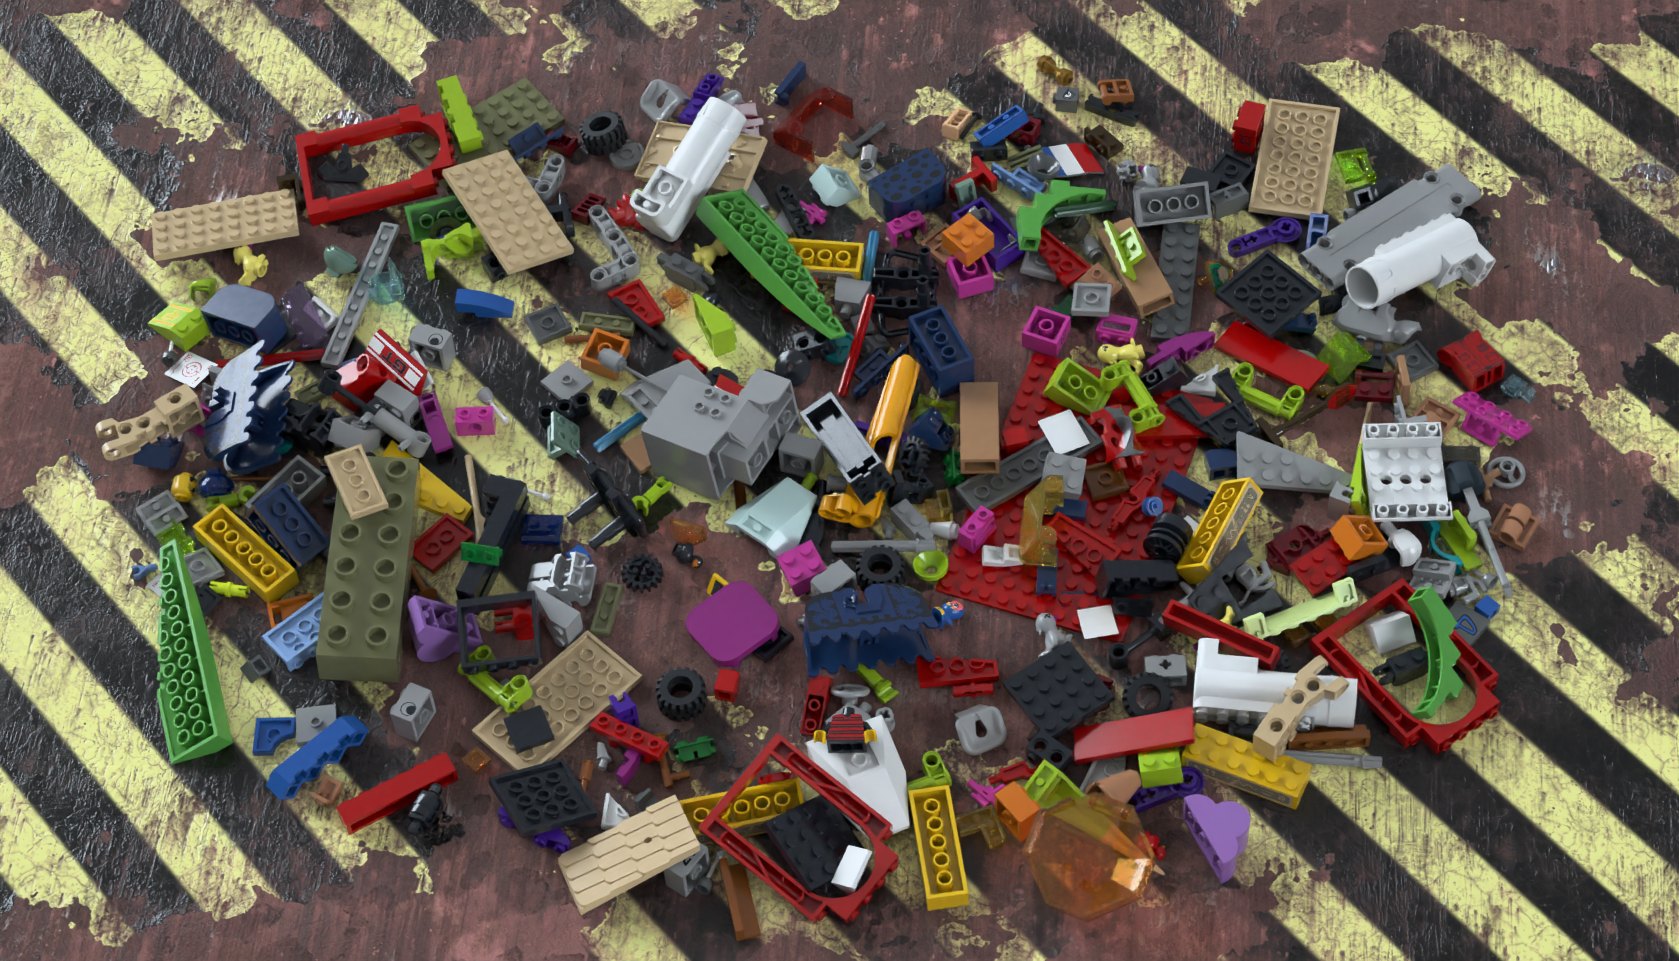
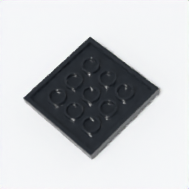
(1268, 294)
(1058, 690)
(542, 797)
(812, 840)

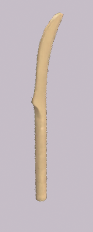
(478, 517)

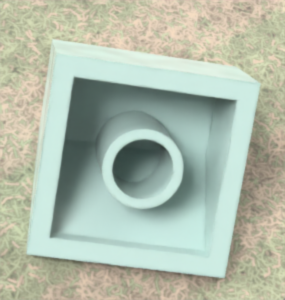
(834, 186)

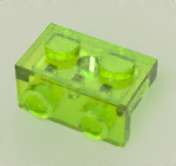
(177, 532)

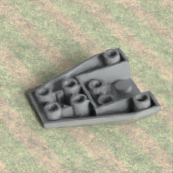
(647, 397)

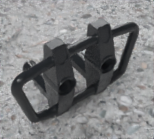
(923, 279)
(606, 494)

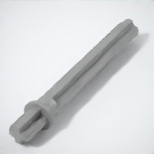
(900, 545)
(1336, 759)

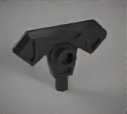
(343, 169)

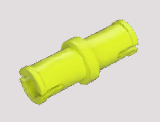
(230, 589)

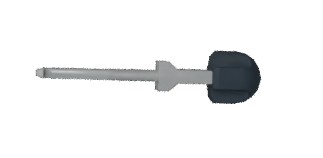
(1464, 484)

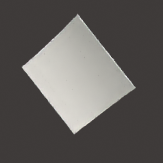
(1097, 621)

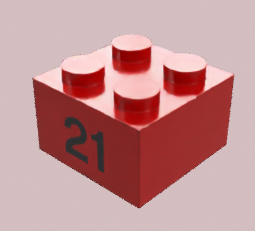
(1248, 126)

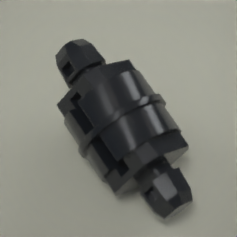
(425, 809)

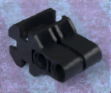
(309, 426)

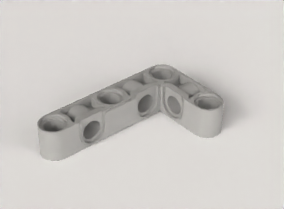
(549, 179)
(625, 262)

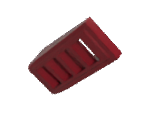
(566, 150)
(577, 212)

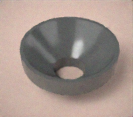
(1044, 164)

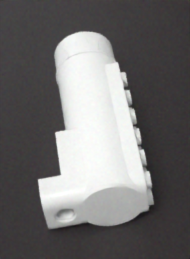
(677, 189)
(1430, 252)
(1235, 690)

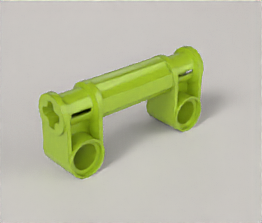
(1121, 374)
(1286, 408)
(513, 693)
(935, 775)

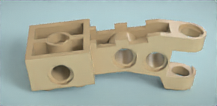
(172, 415)
(1281, 720)

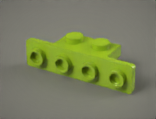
(1127, 248)
(1460, 540)

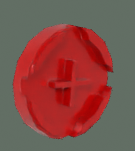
(775, 777)

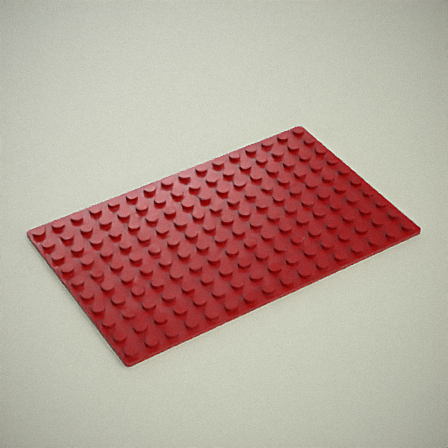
(1014, 587)

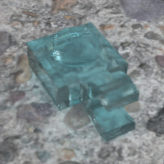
(1517, 387)

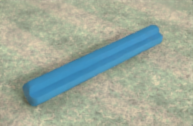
(870, 256)
(618, 432)

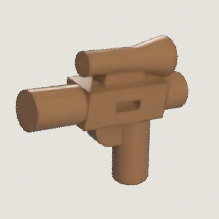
(1488, 478)

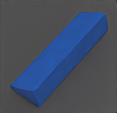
(1001, 126)

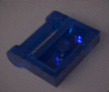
(542, 525)

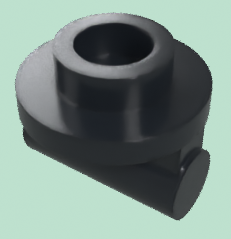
(607, 397)

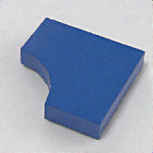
(272, 732)

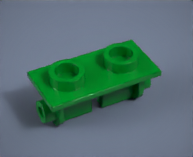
(953, 463)
(480, 553)
(686, 749)

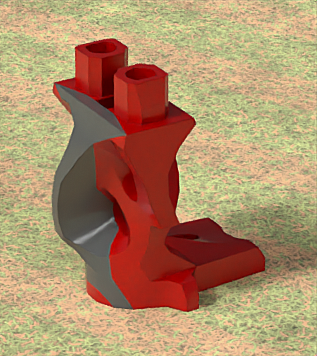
(1119, 445)

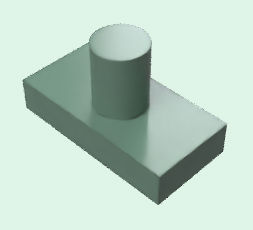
(965, 192)

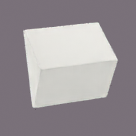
(1390, 632)
(851, 869)

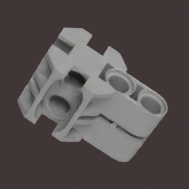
(565, 578)

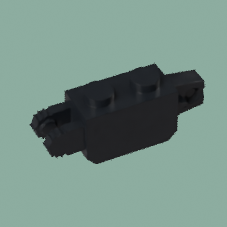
(1403, 667)

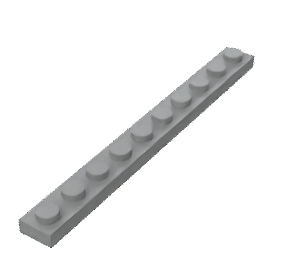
(359, 296)

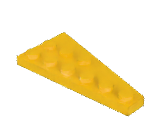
(434, 493)

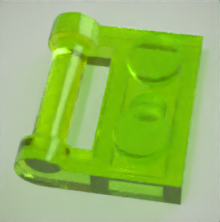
(1350, 167)
(947, 416)

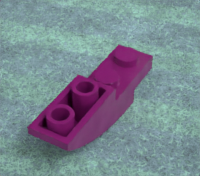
(1183, 347)
(435, 421)

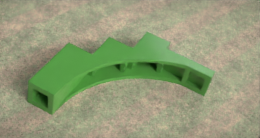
(1060, 193)
(1442, 653)

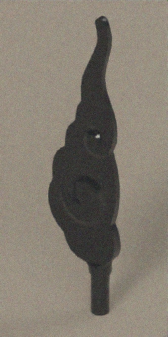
(816, 525)

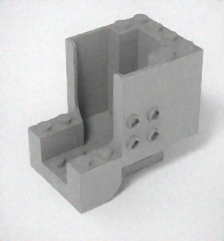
(715, 437)

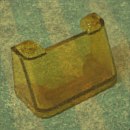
(1036, 541)

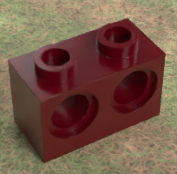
(1027, 133)

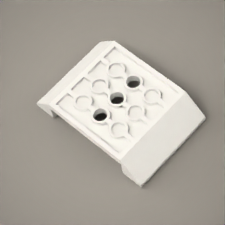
(1407, 453)

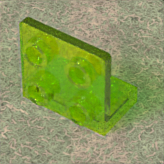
(1342, 355)

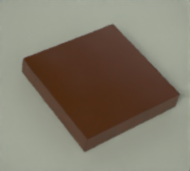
(1105, 481)

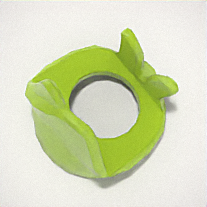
(207, 284)

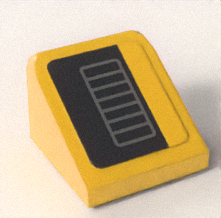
(716, 584)

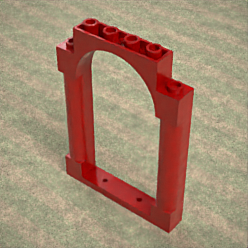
(419, 186)
(1401, 724)
(869, 820)

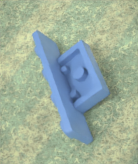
(1019, 181)

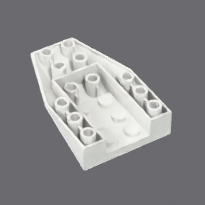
(872, 776)

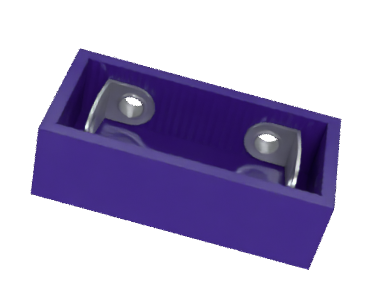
(1005, 238)

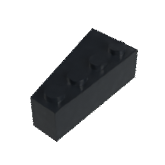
(1135, 577)

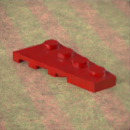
(1061, 259)
(1083, 543)
(955, 671)

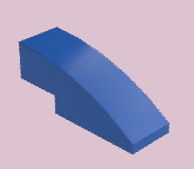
(1317, 228)
(483, 304)

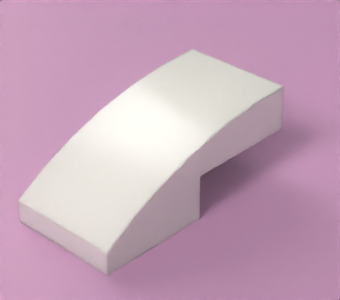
(1000, 556)

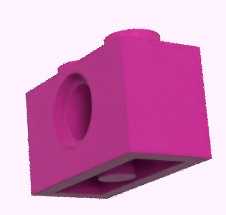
(475, 421)

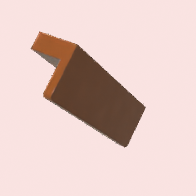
(1331, 738)
(739, 900)

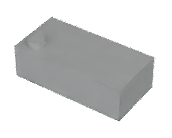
(1172, 204)
(300, 477)

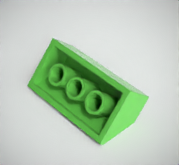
(424, 214)

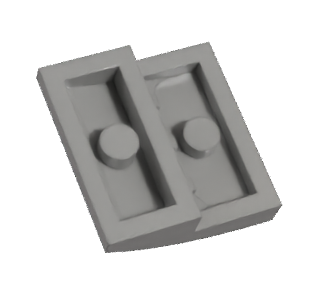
(159, 511)
(1433, 573)

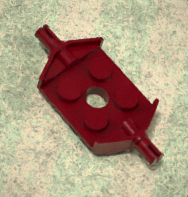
(1281, 555)

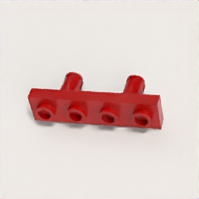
(629, 736)

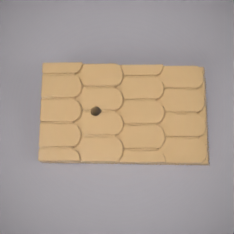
(734, 175)
(628, 854)

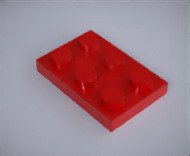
(440, 543)
(1321, 567)

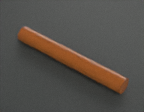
(581, 338)

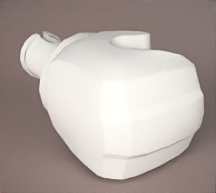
(1404, 542)

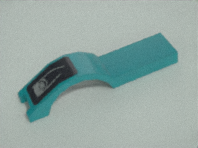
(1433, 529)

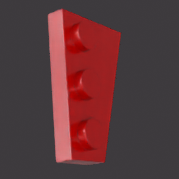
(639, 301)

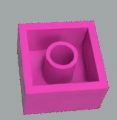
(971, 279)
(1046, 331)
(800, 567)

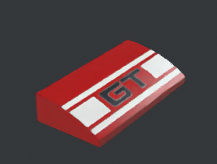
(390, 354)

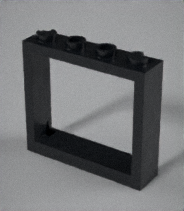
(495, 603)

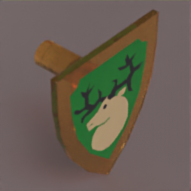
(1218, 274)

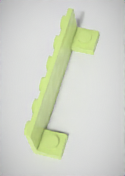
(1342, 596)

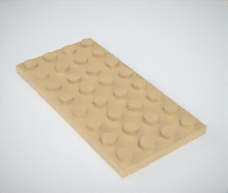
(1294, 159)
(507, 212)
(224, 224)
(571, 695)

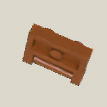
(1121, 91)

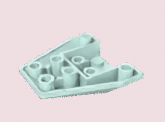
(776, 516)

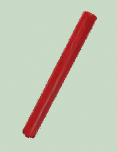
(856, 345)
(273, 359)

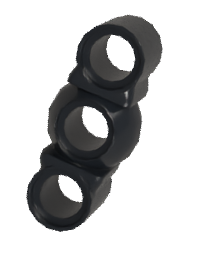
(578, 406)

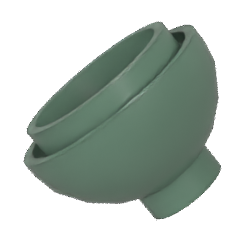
(339, 261)

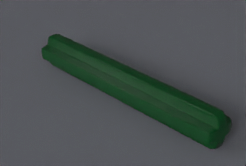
(1082, 209)

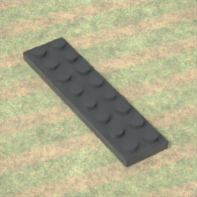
(1178, 267)
(1018, 472)

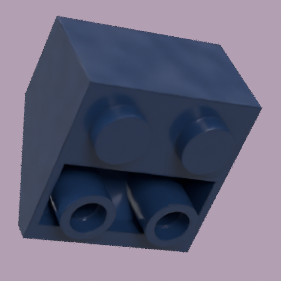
(932, 429)
(160, 454)

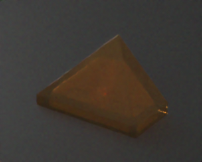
(687, 531)

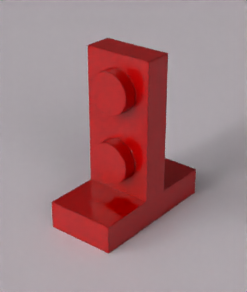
(980, 174)

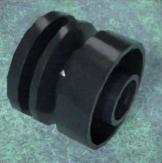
(1168, 538)

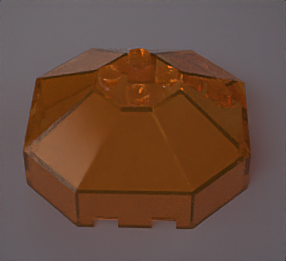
(1089, 856)

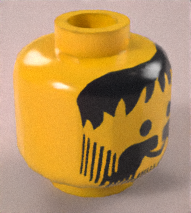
(184, 487)

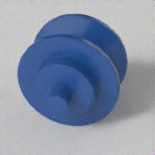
(1152, 506)

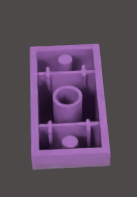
(436, 631)
(1218, 830)

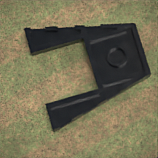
(1224, 423)
(1213, 595)

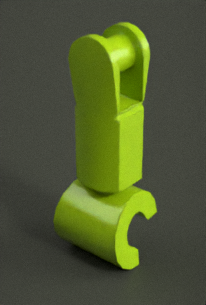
(652, 495)
(231, 500)
(882, 688)

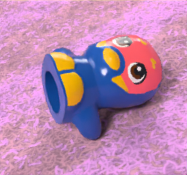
(950, 611)

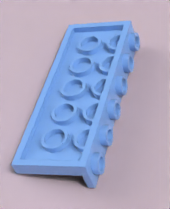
(297, 635)

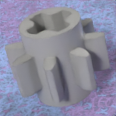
(1127, 170)

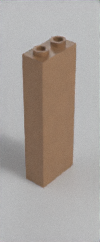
(1150, 289)
(979, 427)

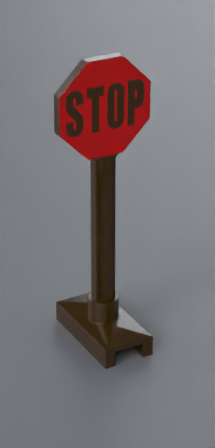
(1337, 398)

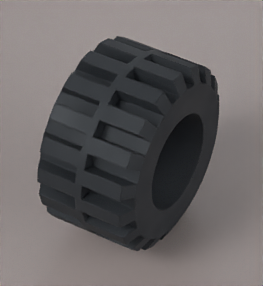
(603, 133)
(879, 558)
(1147, 679)
(677, 681)

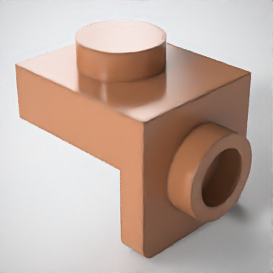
(328, 791)

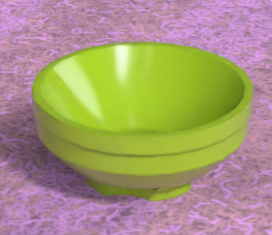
(930, 559)

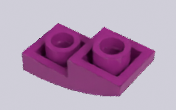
(627, 770)

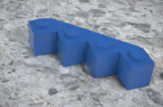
(310, 759)

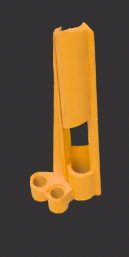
(887, 421)

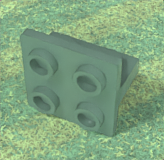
(562, 436)

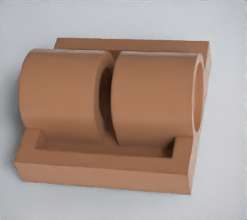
(1514, 526)

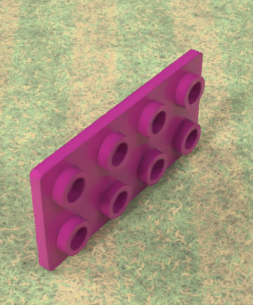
(1488, 421)

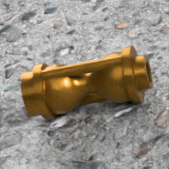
(1048, 66)

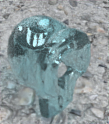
(387, 286)

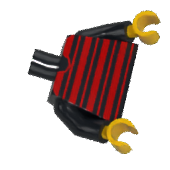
(846, 733)

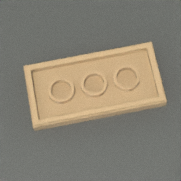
(356, 482)

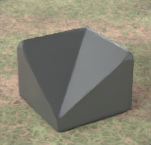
(255, 668)

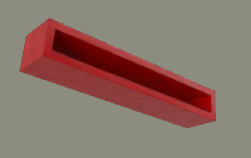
(1231, 640)
(395, 793)

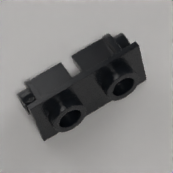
(1133, 606)

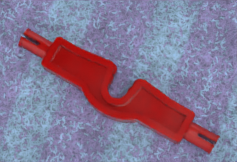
(1127, 507)
(1015, 773)

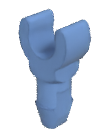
(143, 570)

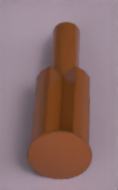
(586, 773)

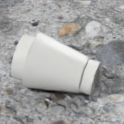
(947, 530)

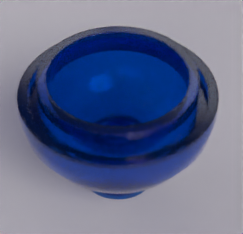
(214, 484)

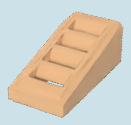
(955, 125)

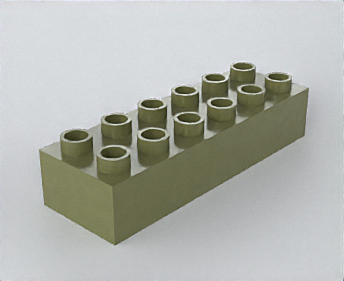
(370, 580)

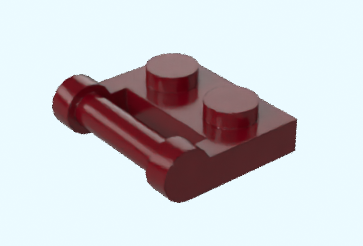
(1374, 390)

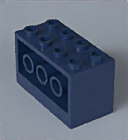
(940, 350)
(288, 527)

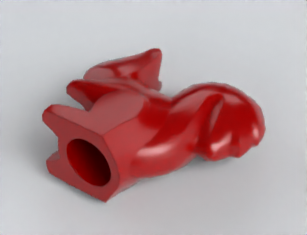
(624, 214)

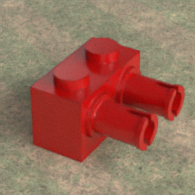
(521, 623)

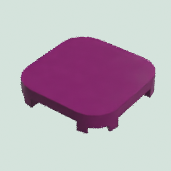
(732, 624)

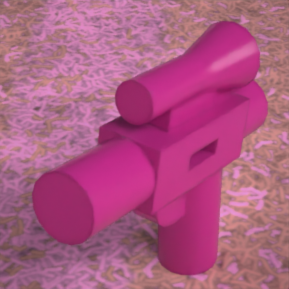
(814, 213)
(982, 794)

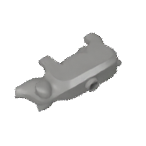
(1374, 325)

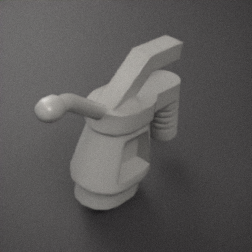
(1249, 578)
(1466, 583)

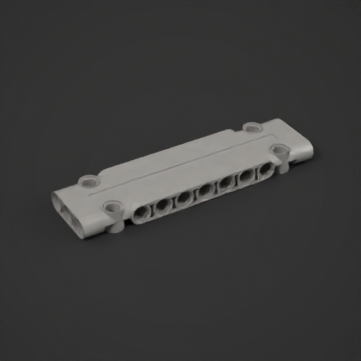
(1388, 218)

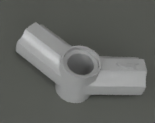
(867, 164)

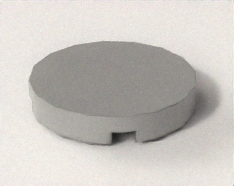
(628, 156)

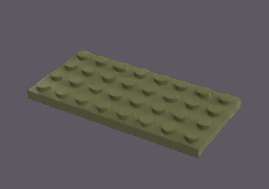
(499, 121)

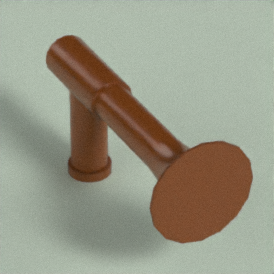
(429, 593)
(667, 776)

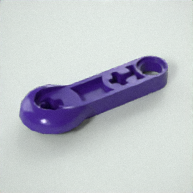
(1266, 237)
(1168, 792)

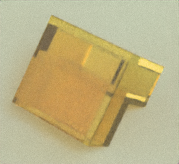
(939, 508)

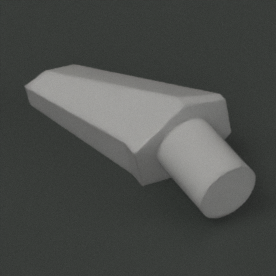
(887, 528)
(603, 756)

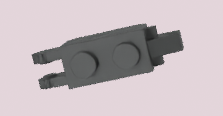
(685, 272)

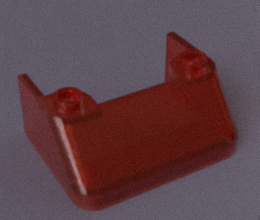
(790, 130)

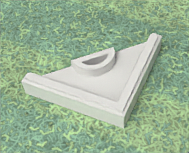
(1202, 384)
(612, 813)

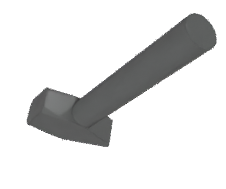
(851, 150)

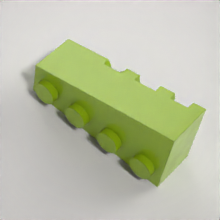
(459, 114)

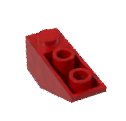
(816, 704)

